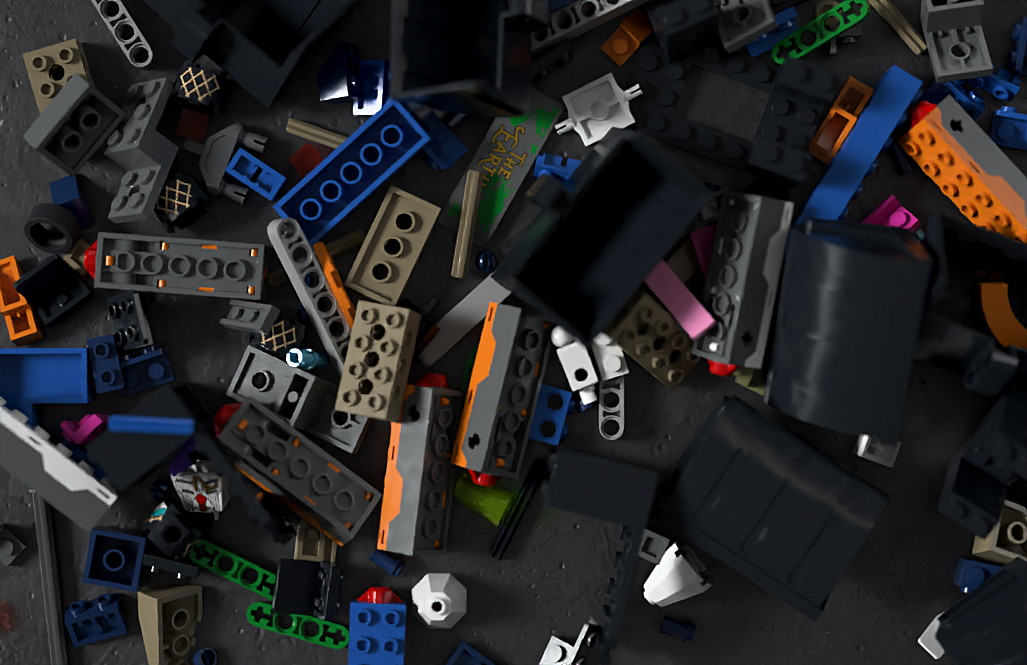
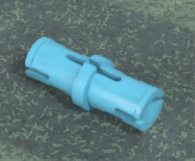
(307, 359)

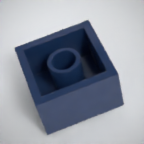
(116, 558)

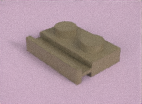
(313, 544)

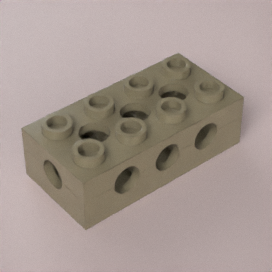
(44, 64)
(374, 252)
(363, 353)
(672, 359)

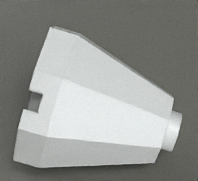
(676, 576)
(440, 588)

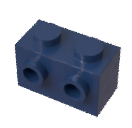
(973, 572)

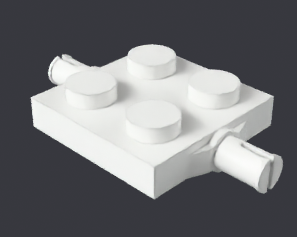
(598, 108)

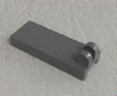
(250, 317)

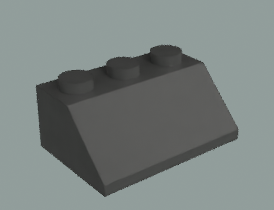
(74, 125)

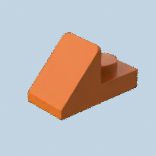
(627, 37)

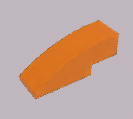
(839, 119)
(18, 311)

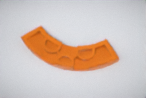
(335, 282)
(998, 315)

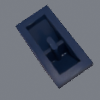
(69, 194)

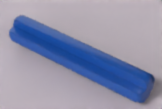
(151, 425)

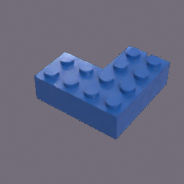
(44, 376)

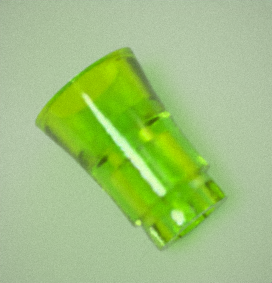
(486, 501)

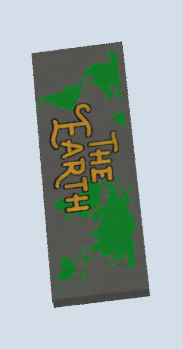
(505, 161)

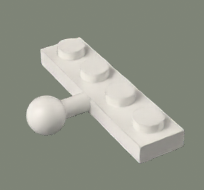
(606, 353)

